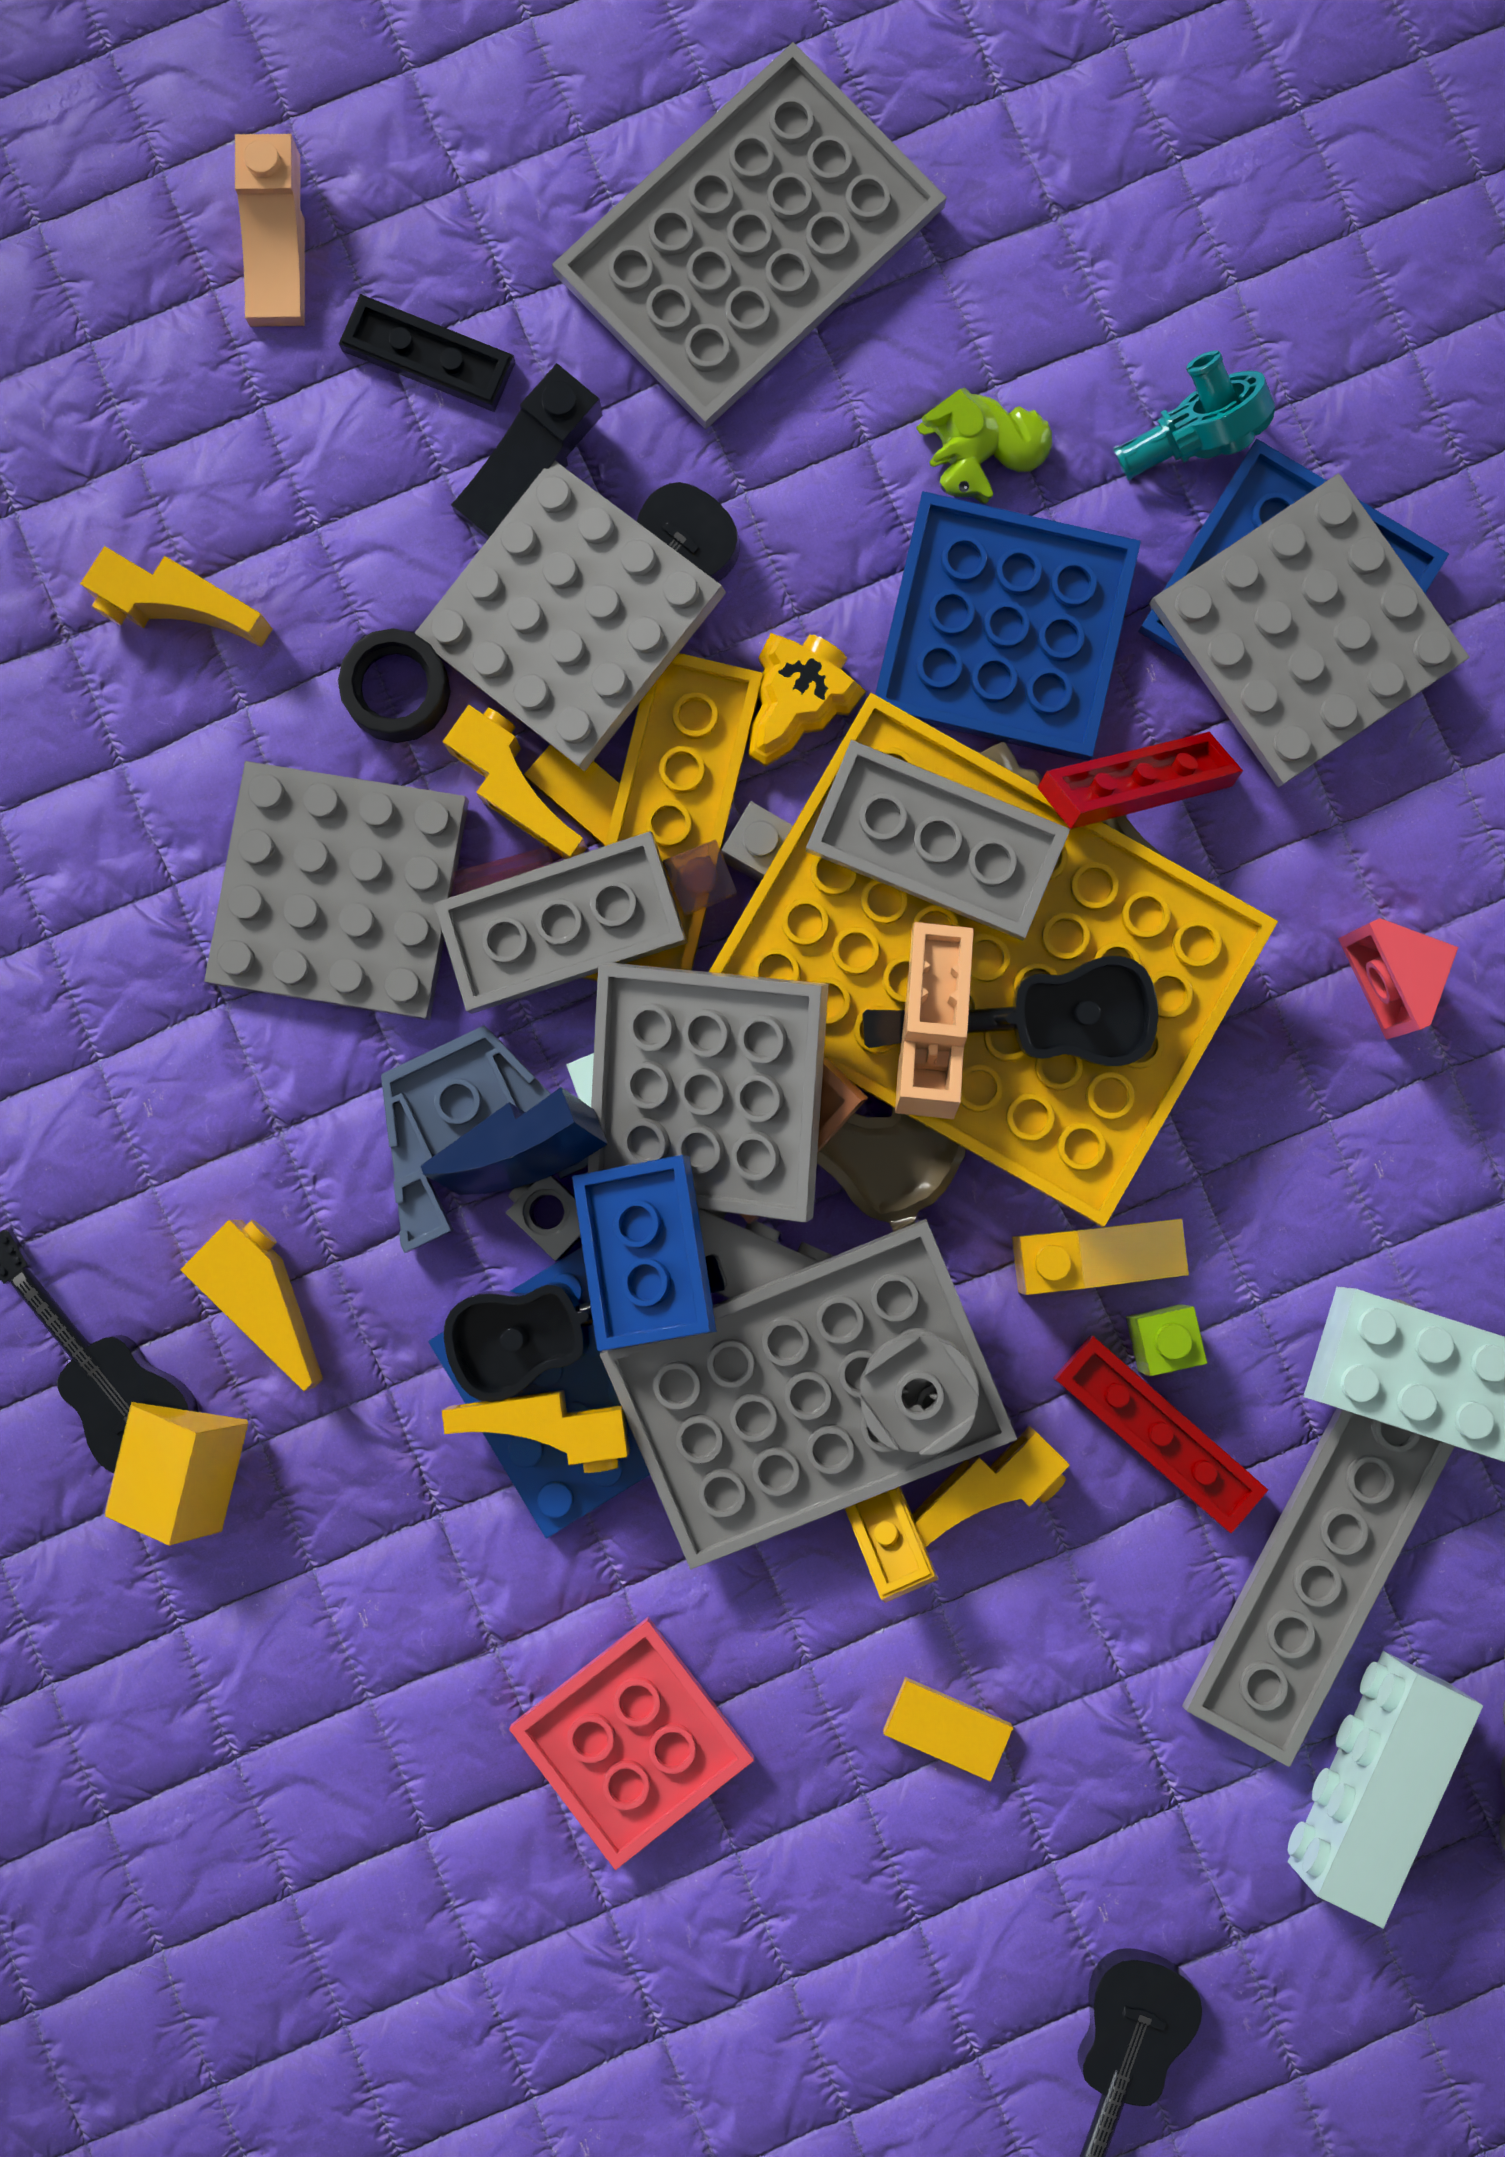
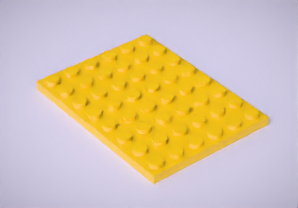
(1046, 1121)

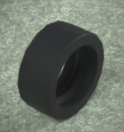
(371, 649)

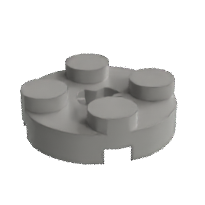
(913, 1427)

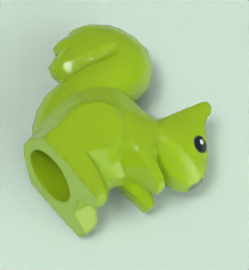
(973, 431)

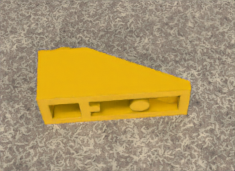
(1099, 1256)
(254, 1291)

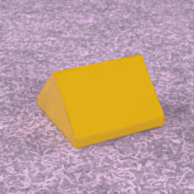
(175, 1472)

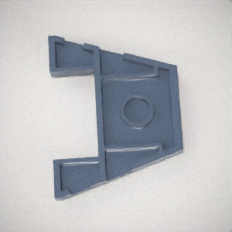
(437, 1102)

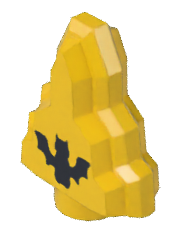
(798, 694)

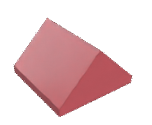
(1399, 973)

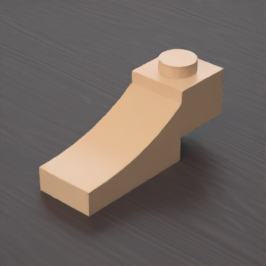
(271, 229)
(935, 1021)

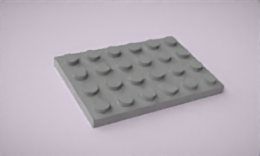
(749, 235)
(766, 1413)

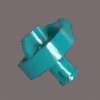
(1211, 421)

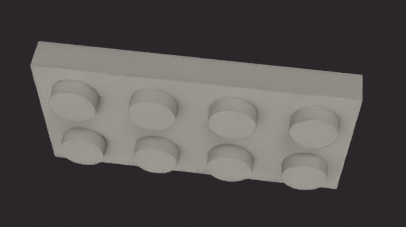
(937, 840)
(560, 922)

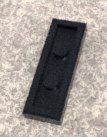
(427, 353)

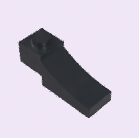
(544, 431)

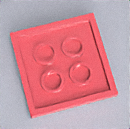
(631, 1743)

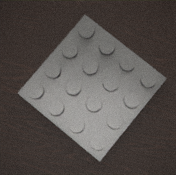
(570, 614)
(1308, 630)
(336, 890)
(713, 1075)

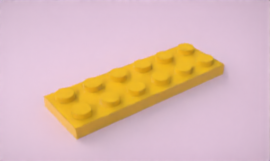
(685, 770)

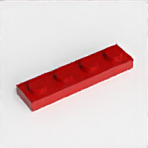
(1139, 779)
(1160, 1434)

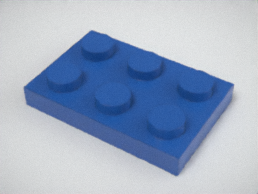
(644, 1253)

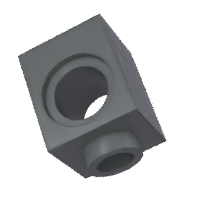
(553, 1241)

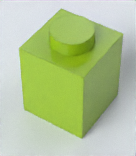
(1166, 1339)

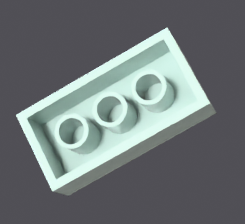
(1412, 1371)
(1382, 1787)

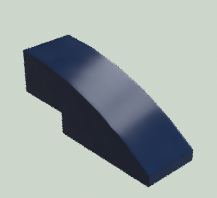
(519, 1146)

